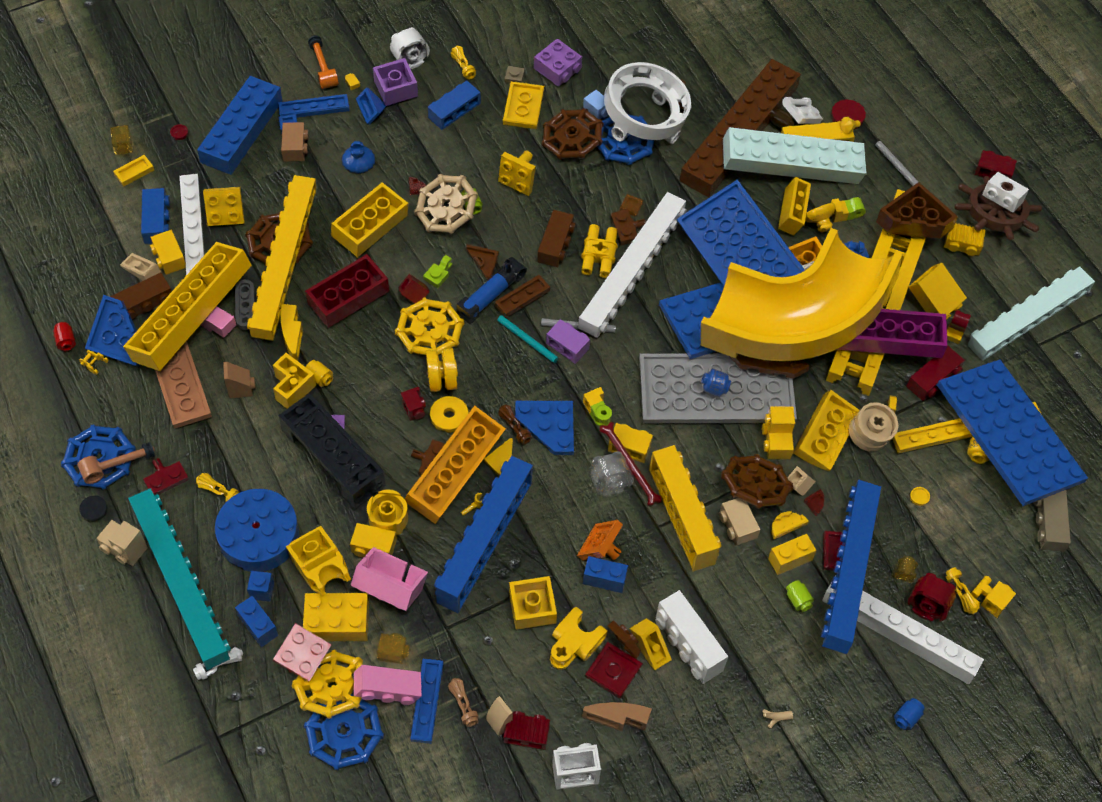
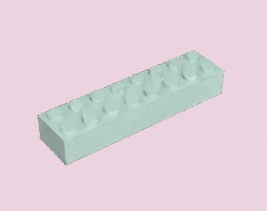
(794, 155)

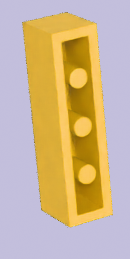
(822, 130)

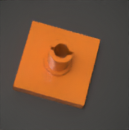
(601, 541)

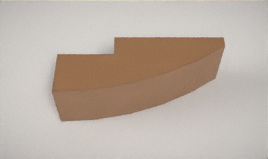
(618, 714)

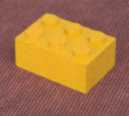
(337, 616)

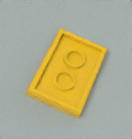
(523, 105)

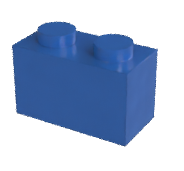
(605, 574)
(256, 621)

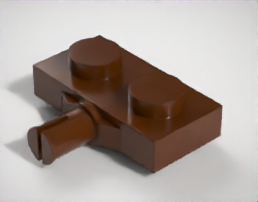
(625, 226)
(428, 456)
(626, 638)

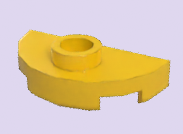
(786, 523)

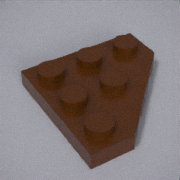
(789, 368)

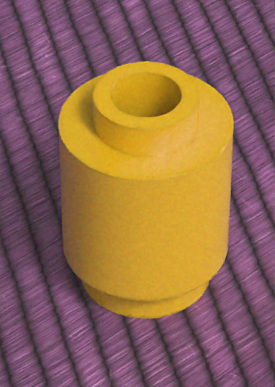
(322, 374)

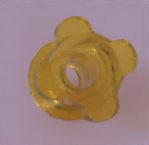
(906, 569)

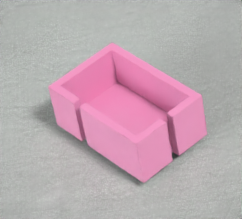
(383, 576)

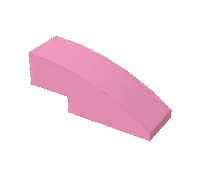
(219, 321)

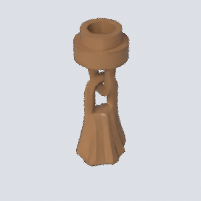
(457, 688)

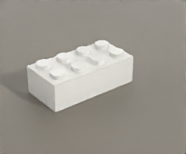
(691, 637)

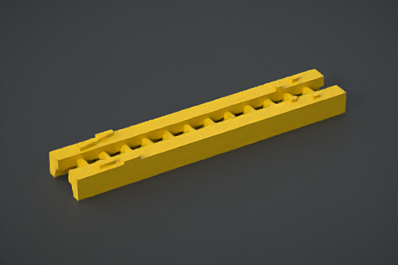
(873, 360)

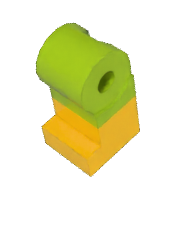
(847, 209)
(596, 407)

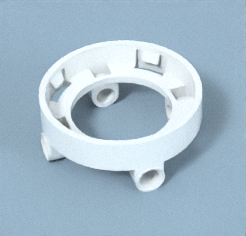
(666, 88)

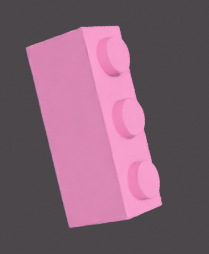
(387, 684)

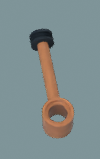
(92, 469)

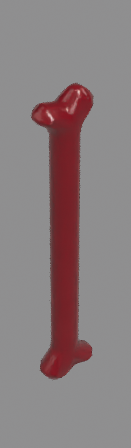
(652, 496)

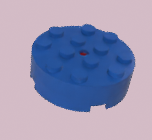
(256, 529)

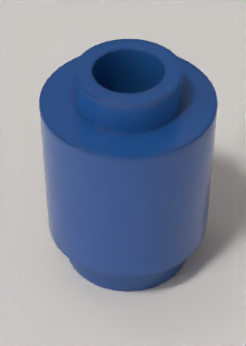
(909, 714)

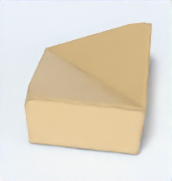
(800, 481)

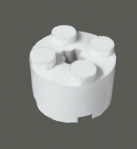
(409, 45)

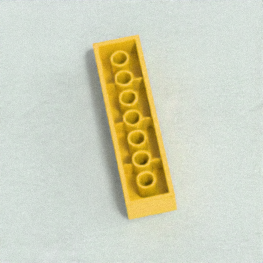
(187, 306)

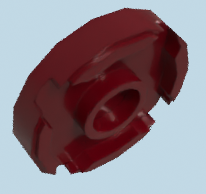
(849, 109)

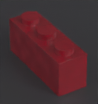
(925, 380)

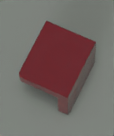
(413, 289)

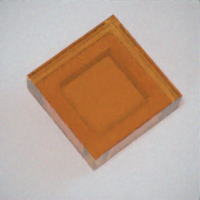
(631, 203)

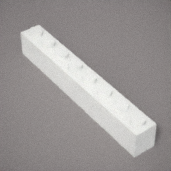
(916, 637)

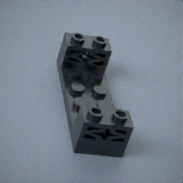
(334, 449)

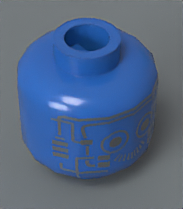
(716, 382)

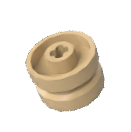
(873, 427)

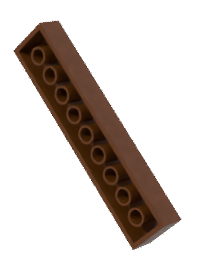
(752, 112)

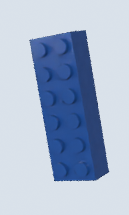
(240, 125)

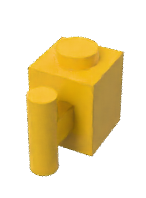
(996, 598)

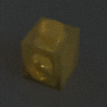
(392, 648)

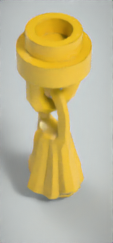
(468, 70)
(207, 482)
(969, 603)

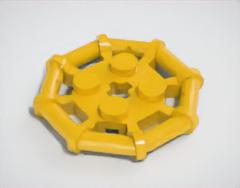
(429, 318)
(329, 696)

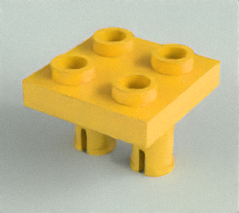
(517, 172)
(223, 206)

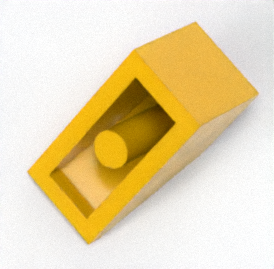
(651, 643)

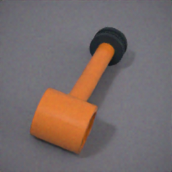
(326, 77)

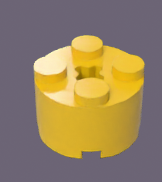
(388, 511)

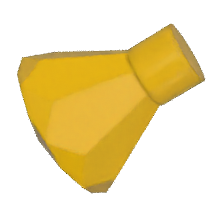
(848, 125)

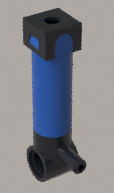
(470, 307)

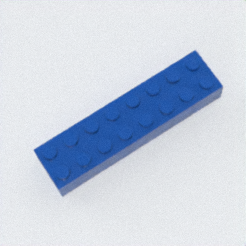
(483, 534)

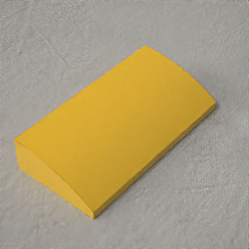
(826, 431)

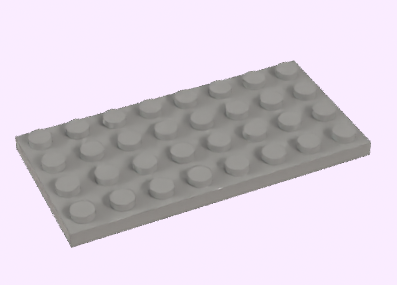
(675, 392)

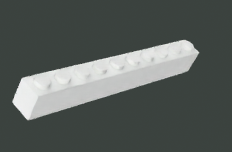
(632, 265)

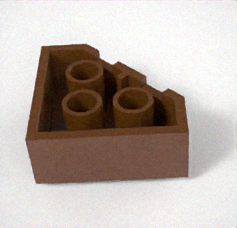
(917, 214)

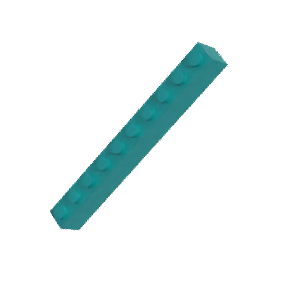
(179, 579)

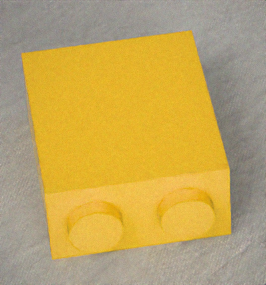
(938, 291)

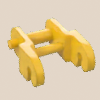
(98, 356)

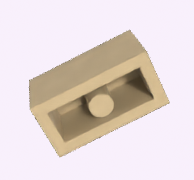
(739, 521)

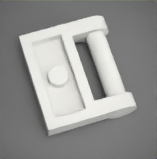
(805, 114)

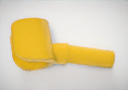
(476, 504)

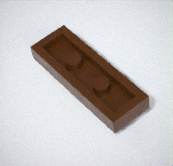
(522, 296)

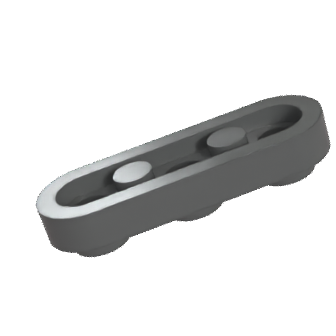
(244, 299)

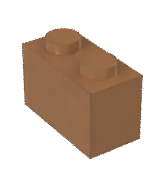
(293, 141)

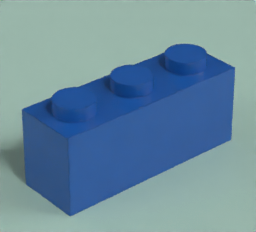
(454, 105)
(154, 213)

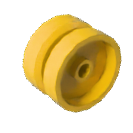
(442, 369)

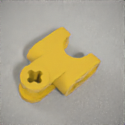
(574, 641)

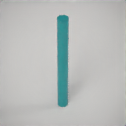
(528, 339)

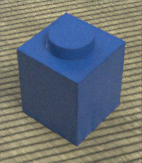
(260, 585)

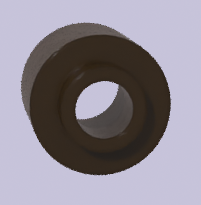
(782, 118)

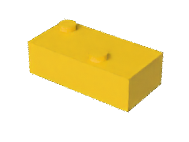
(369, 219)

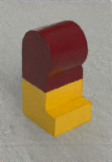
(957, 326)

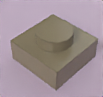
(514, 74)

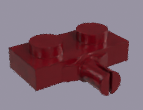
(165, 477)

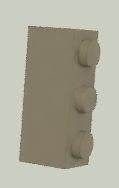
(1053, 522)

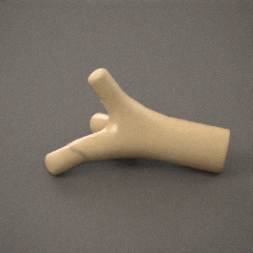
(777, 716)

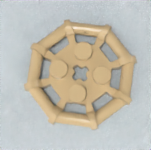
(442, 195)

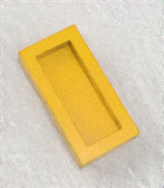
(133, 170)

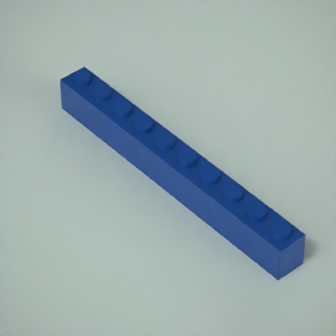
(851, 567)

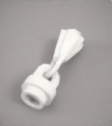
(235, 656)

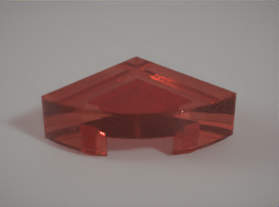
(415, 185)
(815, 502)

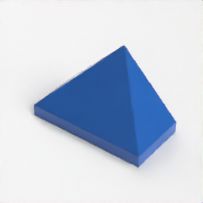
(370, 105)

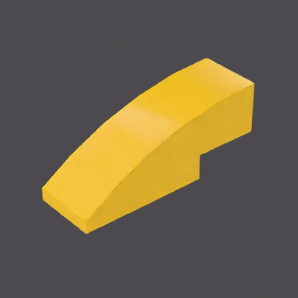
(291, 329)

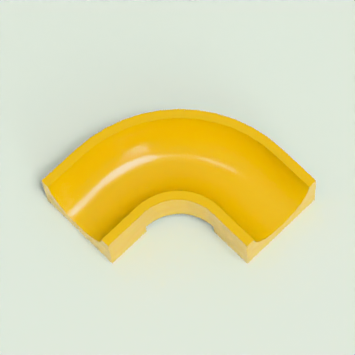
(801, 312)

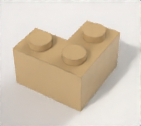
(123, 542)

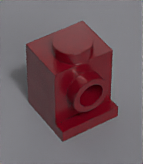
(413, 403)

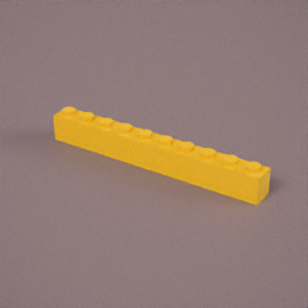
(282, 258)

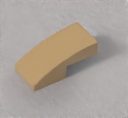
(499, 716)

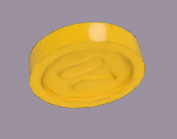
(920, 496)

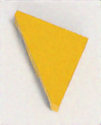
(499, 456)

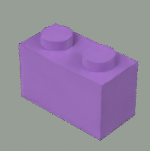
(568, 341)

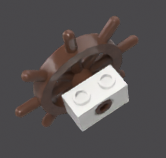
(1001, 200)

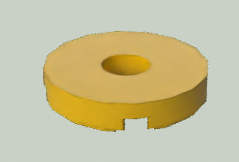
(444, 405)

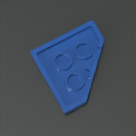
(111, 330)
(549, 423)

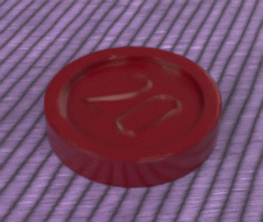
(179, 132)

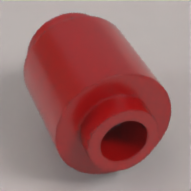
(64, 336)

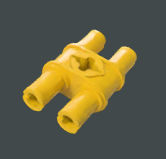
(599, 251)

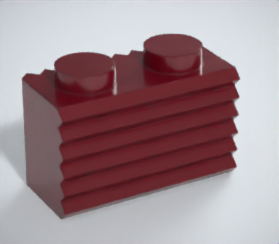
(991, 163)
(527, 730)

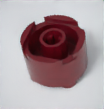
(932, 597)

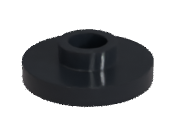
(93, 508)

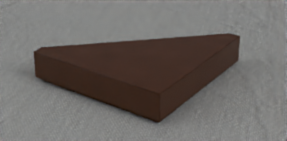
(484, 258)

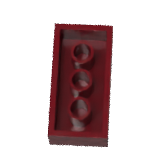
(347, 290)

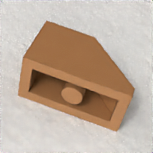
(238, 381)

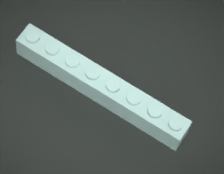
(1030, 313)

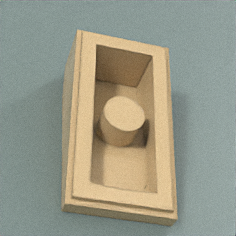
(140, 267)

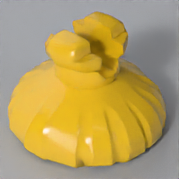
(821, 216)

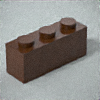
(556, 238)
(144, 295)

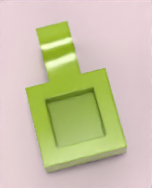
(438, 274)

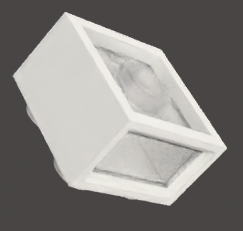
(576, 766)

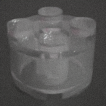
(610, 474)

